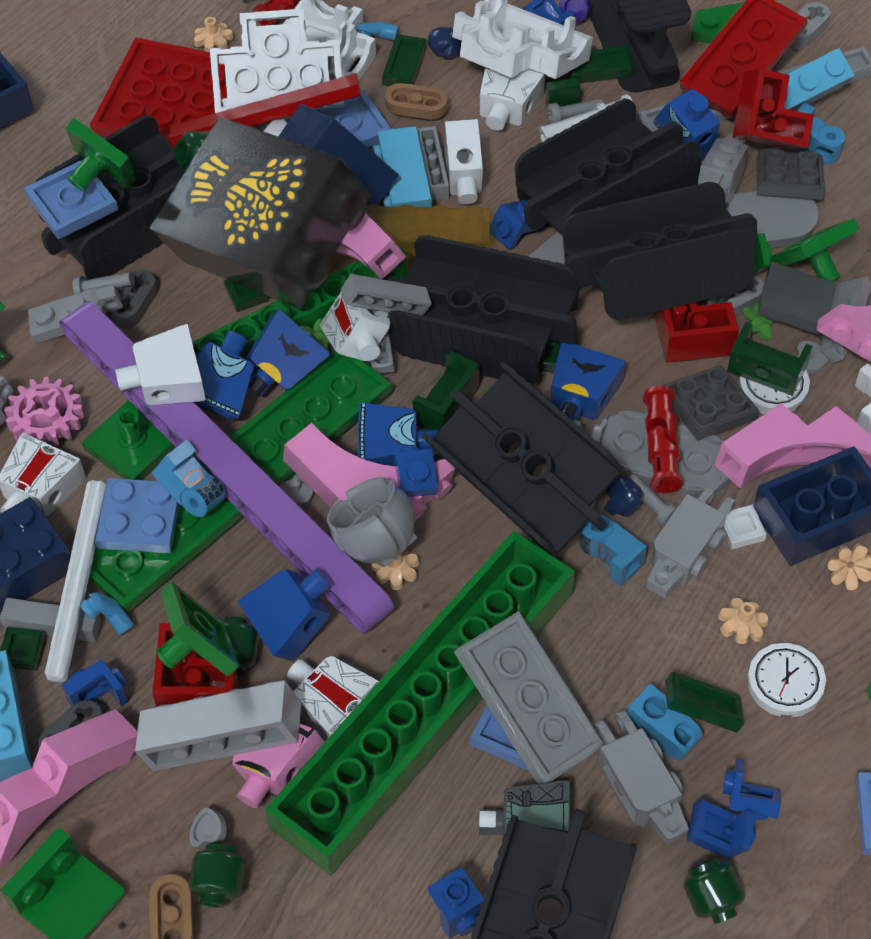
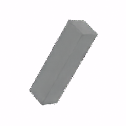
(433, 163)
(385, 295)
(43, 617)

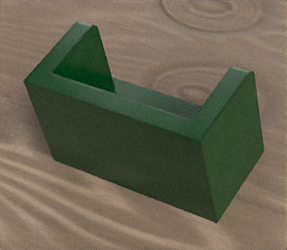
(767, 364)
(438, 406)

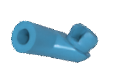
(379, 29)
(110, 609)

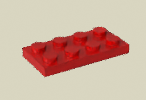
(749, 41)

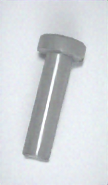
(558, 113)
(81, 284)
(654, 502)

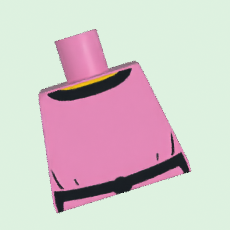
(275, 766)

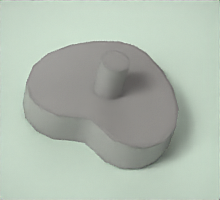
(817, 360)
(298, 491)
(207, 828)

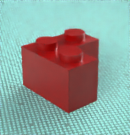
(763, 115)
(697, 331)
(190, 678)

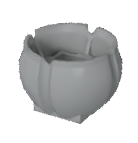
(373, 522)

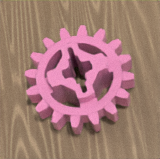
(44, 411)

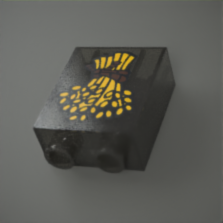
(262, 211)

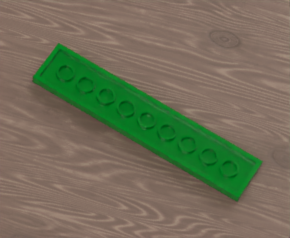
(323, 397)

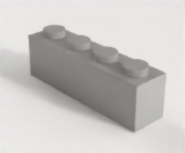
(218, 726)

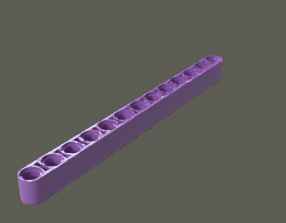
(244, 482)

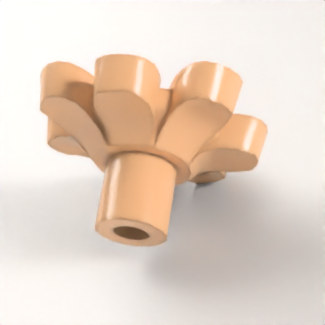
(212, 35)
(850, 566)
(397, 570)
(743, 620)

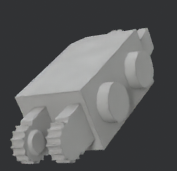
(725, 165)
(686, 541)
(641, 779)

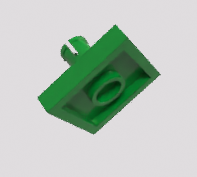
(98, 157)
(816, 249)
(128, 443)
(194, 630)

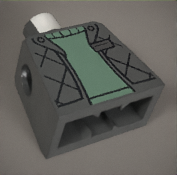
(537, 804)

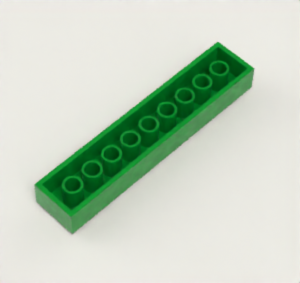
(411, 708)

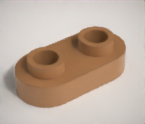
(416, 101)
(175, 918)

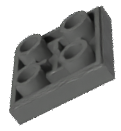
(790, 174)
(795, 297)
(711, 402)

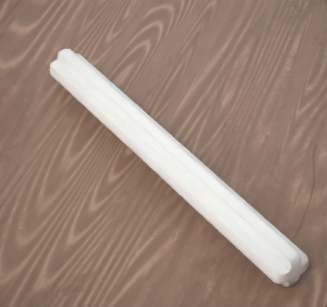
(75, 584)

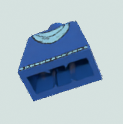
(694, 116)
(224, 376)
(388, 430)

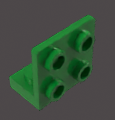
(61, 890)

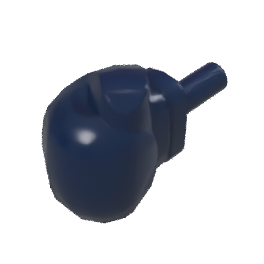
(443, 44)
(624, 497)

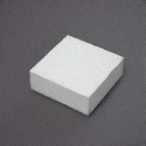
(743, 527)

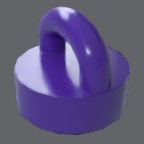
(580, 7)

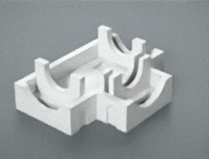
(327, 24)
(517, 40)
(272, 60)

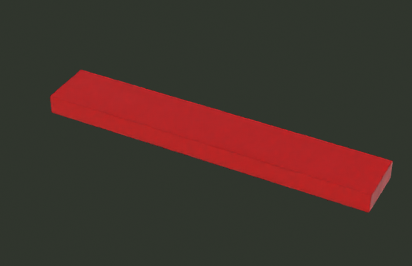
(275, 107)

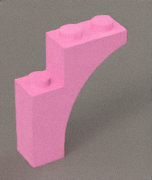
(371, 247)
(849, 327)
(784, 440)
(334, 471)
(60, 770)

